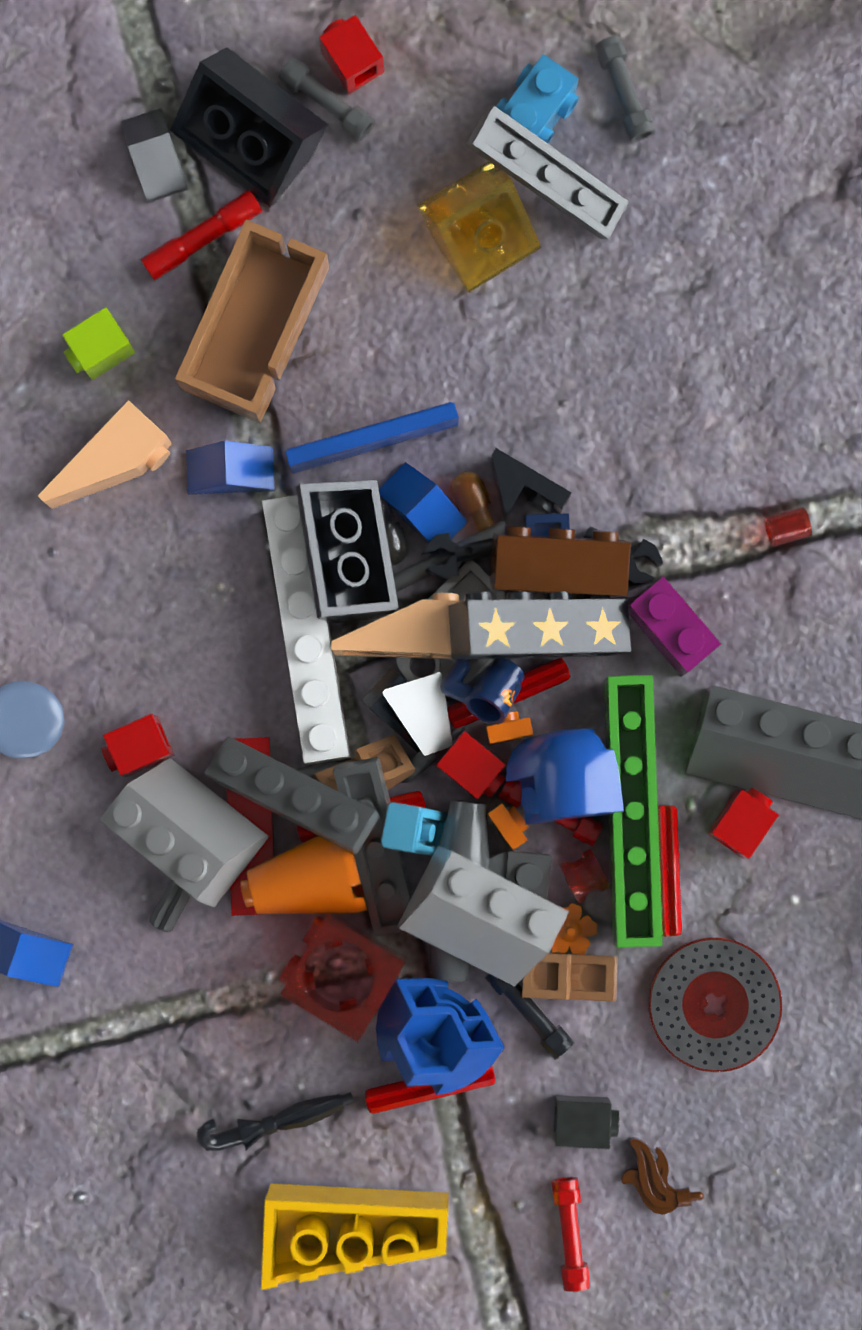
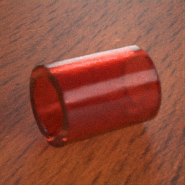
(788, 526)

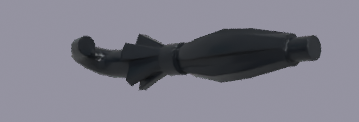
(250, 1131)

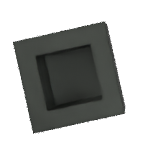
(584, 1122)

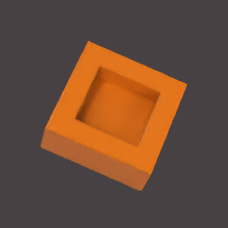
(511, 729)
(509, 824)

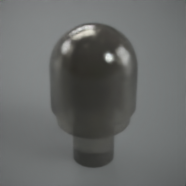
(395, 537)

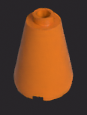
(306, 881)

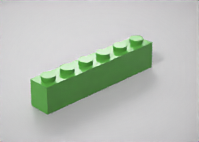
(634, 830)

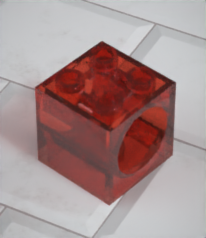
(349, 1015)

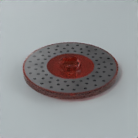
(750, 1008)

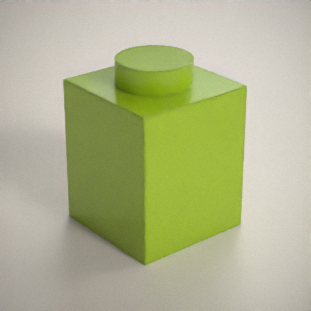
(97, 345)

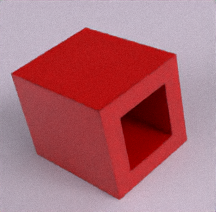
(351, 53)
(136, 746)
(472, 767)
(744, 822)

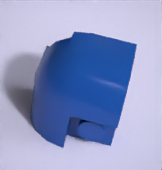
(565, 776)
(435, 1035)

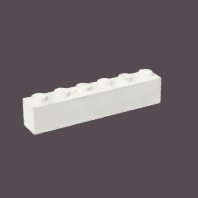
(306, 638)

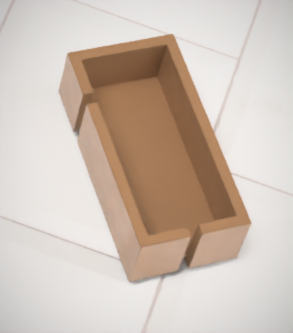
(252, 321)

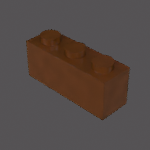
(560, 562)

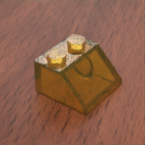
(480, 225)

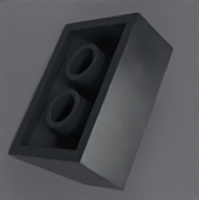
(247, 125)
(347, 550)

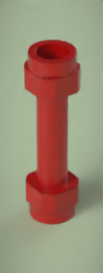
(584, 828)
(574, 1271)

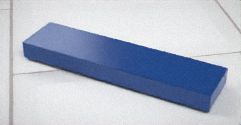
(372, 437)

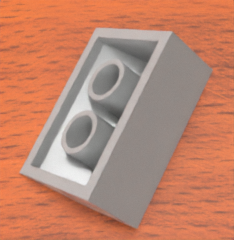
(185, 830)
(481, 917)

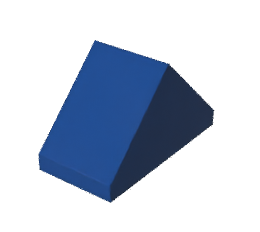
(230, 468)
(421, 504)
(32, 955)

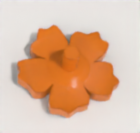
(573, 930)

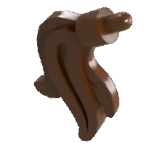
(652, 1181)

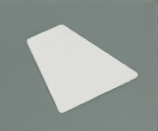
(423, 712)

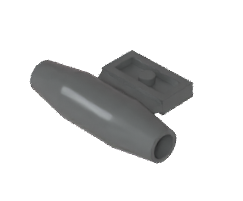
(467, 835)

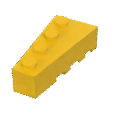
(346, 1228)

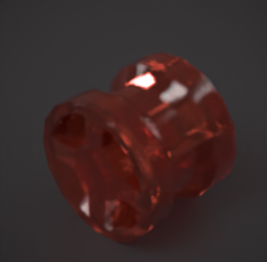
(584, 876)

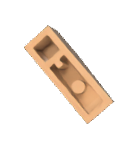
(116, 454)
(411, 632)

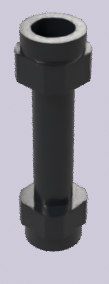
(554, 1038)

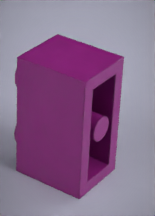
(673, 626)

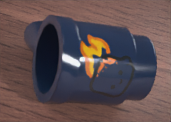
(492, 693)

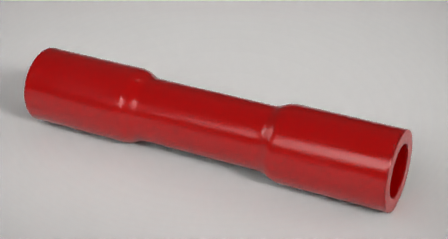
(223, 221)

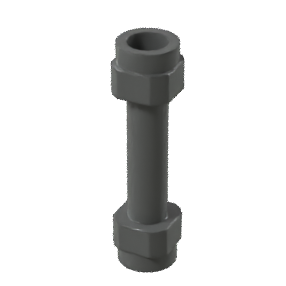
(612, 57)
(298, 77)

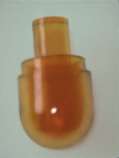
(472, 498)

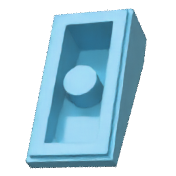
(412, 828)

